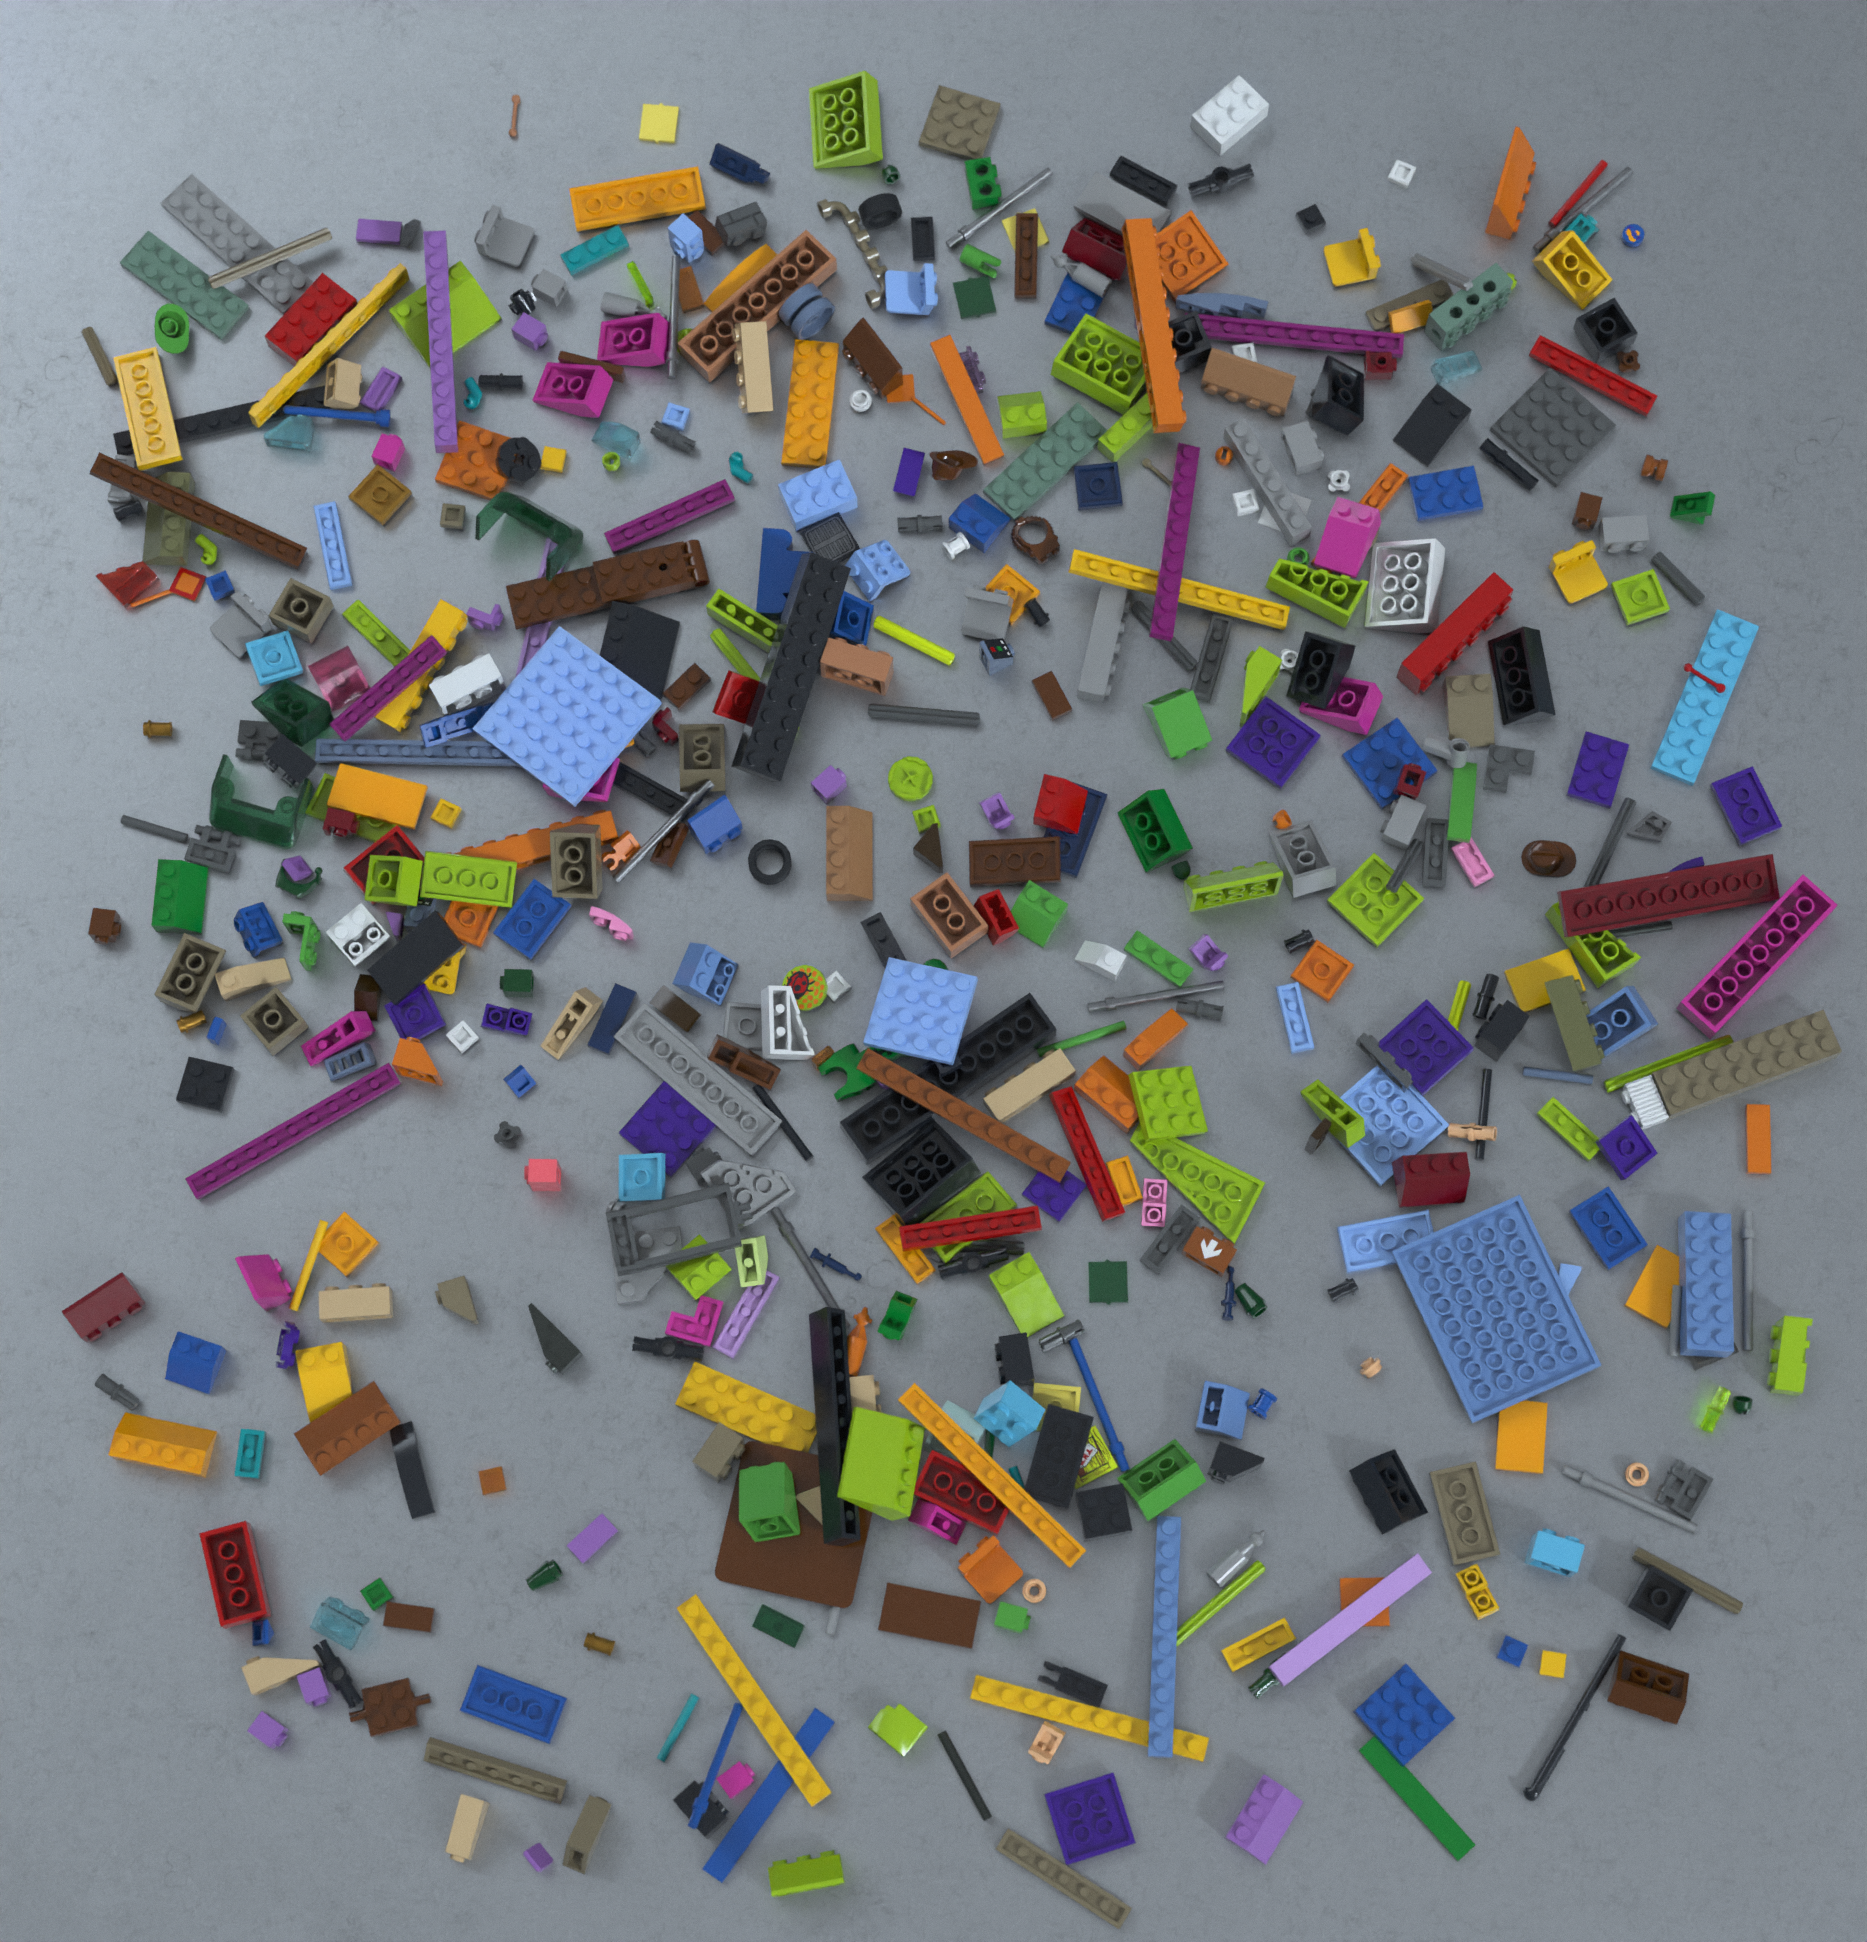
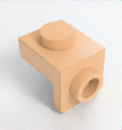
(1046, 1743)

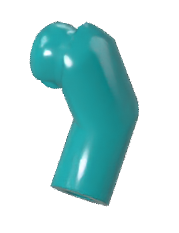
(475, 393)
(737, 469)

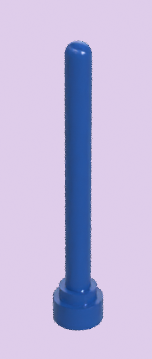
(380, 417)

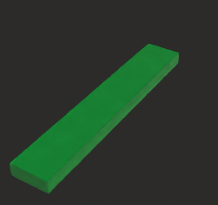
(1417, 1799)

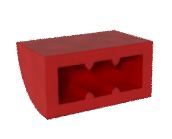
(997, 916)

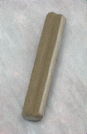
(99, 356)

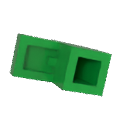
(897, 1316)

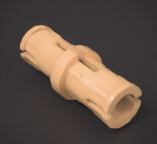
(1472, 1131)

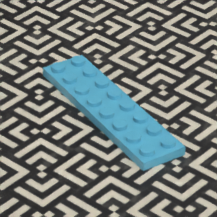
(1700, 704)

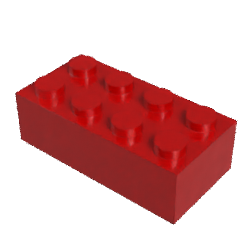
(309, 319)
(959, 1493)
(235, 1574)

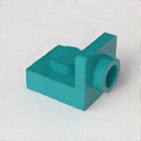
(1584, 227)

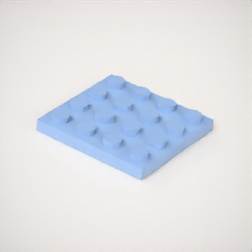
(920, 1011)
(1393, 1123)

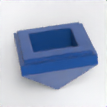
(261, 1632)

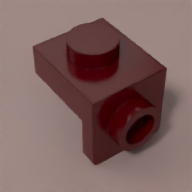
(664, 731)

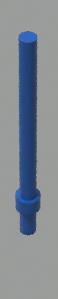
(1116, 1447)
(700, 1803)

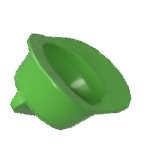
(171, 328)

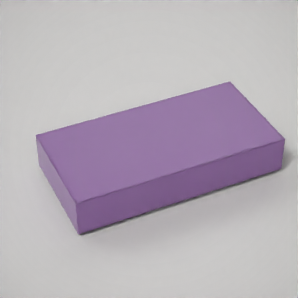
(379, 231)
(381, 390)
(592, 1538)

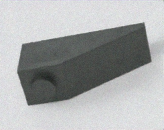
(555, 1345)

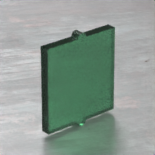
(974, 297)
(1108, 1282)

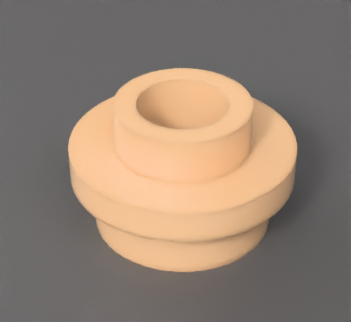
(1370, 1367)
(1642, 1469)
(1034, 1583)

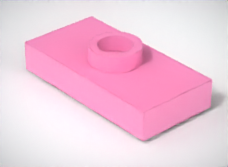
(1472, 862)

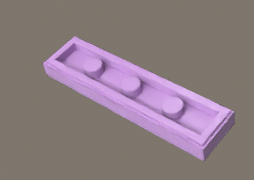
(744, 1316)

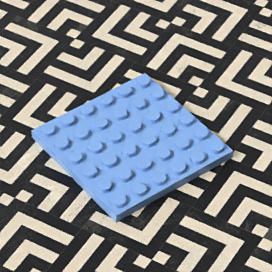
(567, 716)

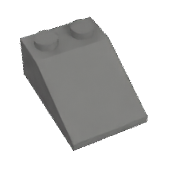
(1303, 859)

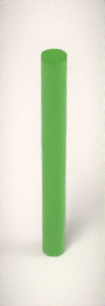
(1083, 1038)

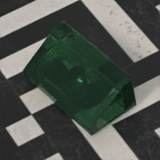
(778, 1626)

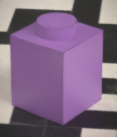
(530, 331)
(829, 784)
(314, 1687)
(268, 1730)

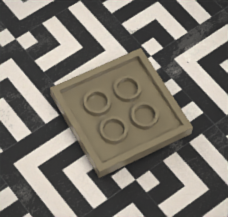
(959, 124)

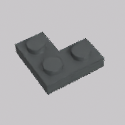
(1502, 761)

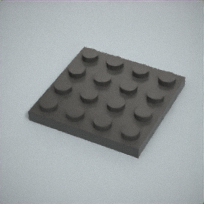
(1552, 427)

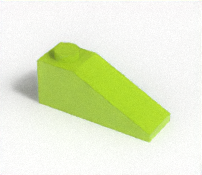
(1346, 1122)

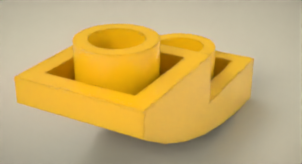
(1477, 1592)

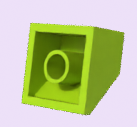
(1022, 414)
(393, 880)
(699, 1273)

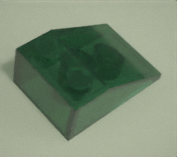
(294, 711)

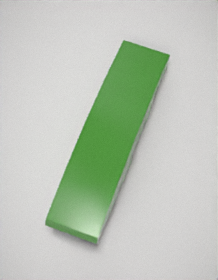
(1462, 803)

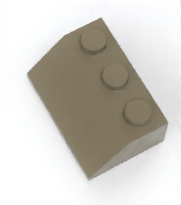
(576, 861)
(189, 973)

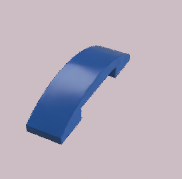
(452, 725)

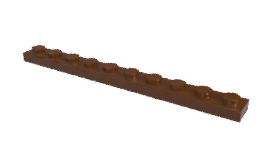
(198, 510)

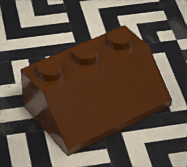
(872, 359)
(1648, 1687)

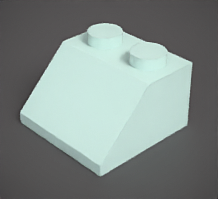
(964, 1420)

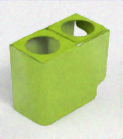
(897, 1728)

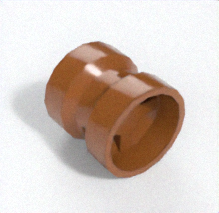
(1649, 465)

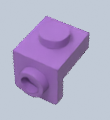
(483, 620)
(996, 811)
(1208, 953)

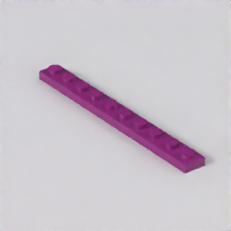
(1301, 335)
(1174, 542)
(292, 1131)

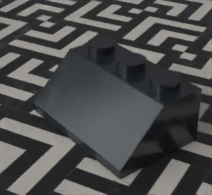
(1388, 1491)

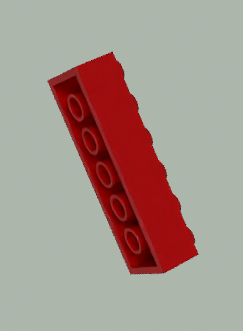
(1455, 633)

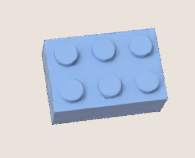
(817, 495)

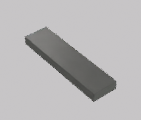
(1211, 657)

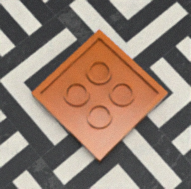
(1187, 255)
(474, 464)

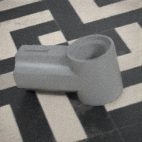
(1454, 750)

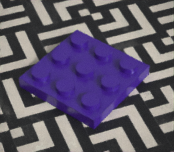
(1273, 742)
(1426, 1046)
(669, 1127)
(1089, 1818)

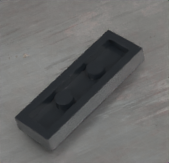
(1143, 180)

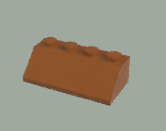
(347, 1428)

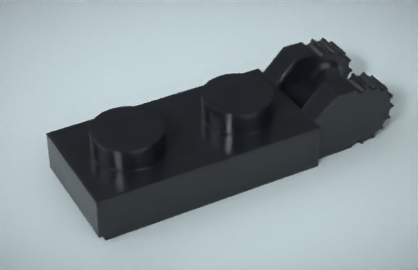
(1075, 1684)

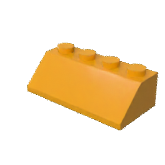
(163, 1444)

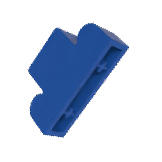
(776, 572)

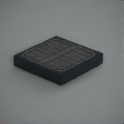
(830, 539)

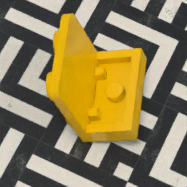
(1352, 260)
(1577, 572)
(445, 978)

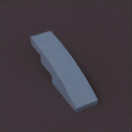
(1221, 303)

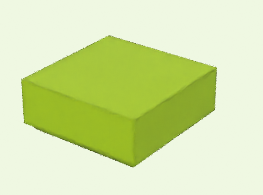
(925, 818)

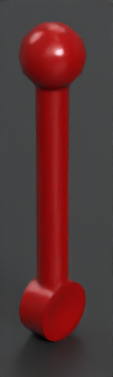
(1720, 688)

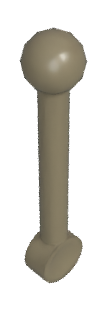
(1147, 464)

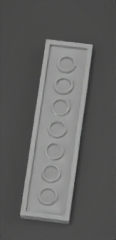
(235, 242)
(698, 1079)

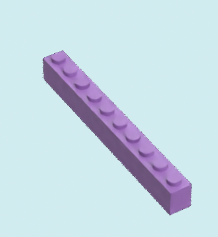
(440, 341)

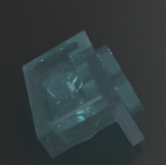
(339, 1622)

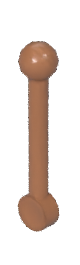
(515, 100)

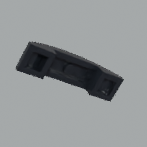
(411, 1470)

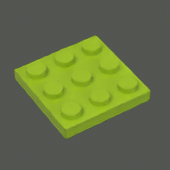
(1370, 905)
(1168, 1103)

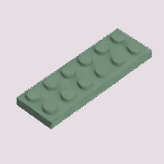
(184, 285)
(1045, 462)

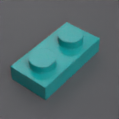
(250, 1453)

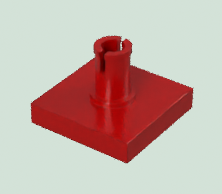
(736, 697)

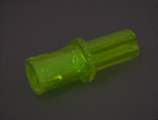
(1715, 1409)

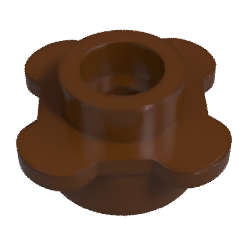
(1628, 367)

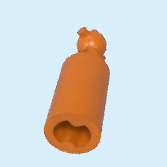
(857, 1342)

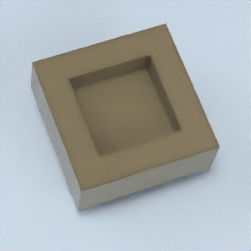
(452, 516)

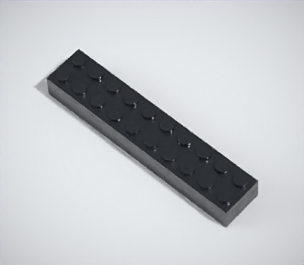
(791, 667)
(983, 1055)

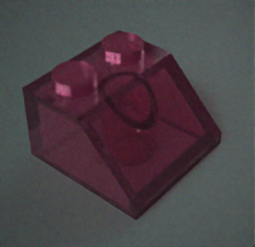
(339, 678)

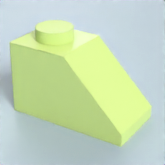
(752, 1261)

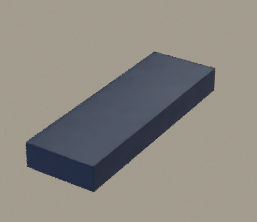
(612, 1018)

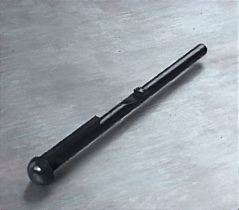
(1533, 1792)

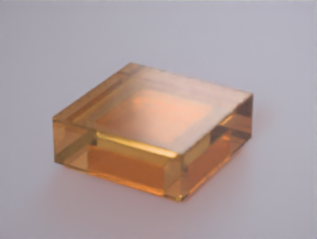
(822, 1056)
(492, 1480)

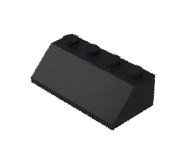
(1521, 677)

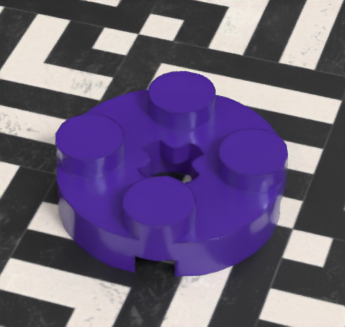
(285, 1344)

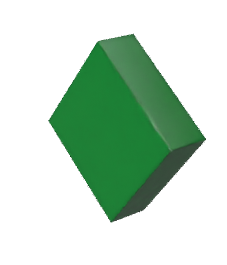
(376, 1594)

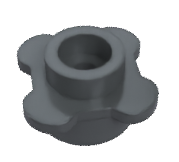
(505, 1128)

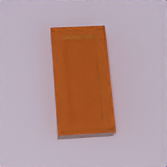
(689, 293)

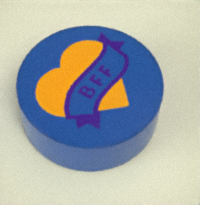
(1632, 235)

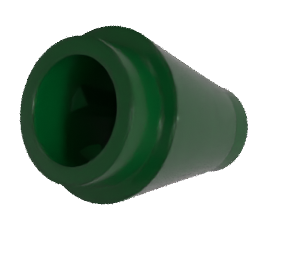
(1252, 1303)
(546, 1574)

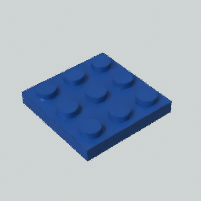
(1380, 759)
(1404, 1715)

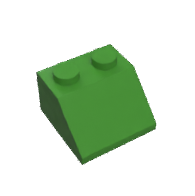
(1038, 913)

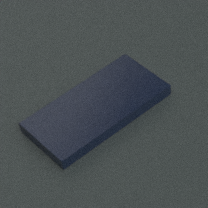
(1075, 846)

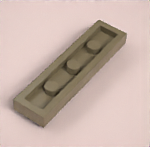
(1436, 292)

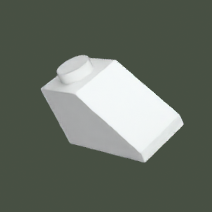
(1101, 959)

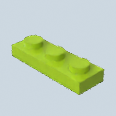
(1569, 1128)

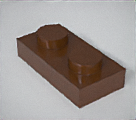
(686, 686)
(669, 846)

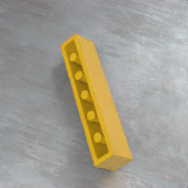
(444, 626)

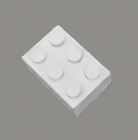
(1229, 115)
(468, 685)

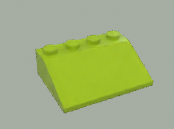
(846, 122)
(470, 312)
(1102, 364)
(1232, 886)
(881, 1463)

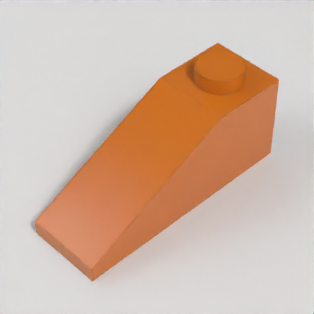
(1154, 1039)

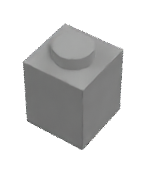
(549, 287)

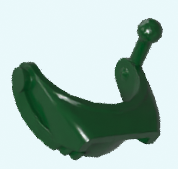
(297, 890)

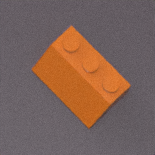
(1109, 1092)

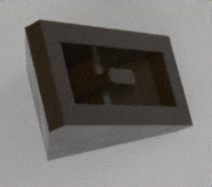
(929, 849)
(367, 996)

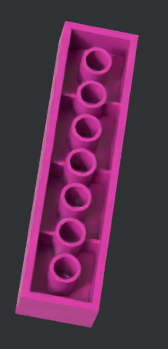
(1756, 956)

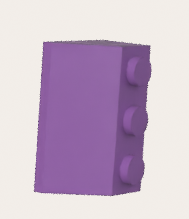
(1264, 1819)

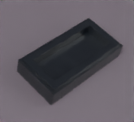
(922, 238)

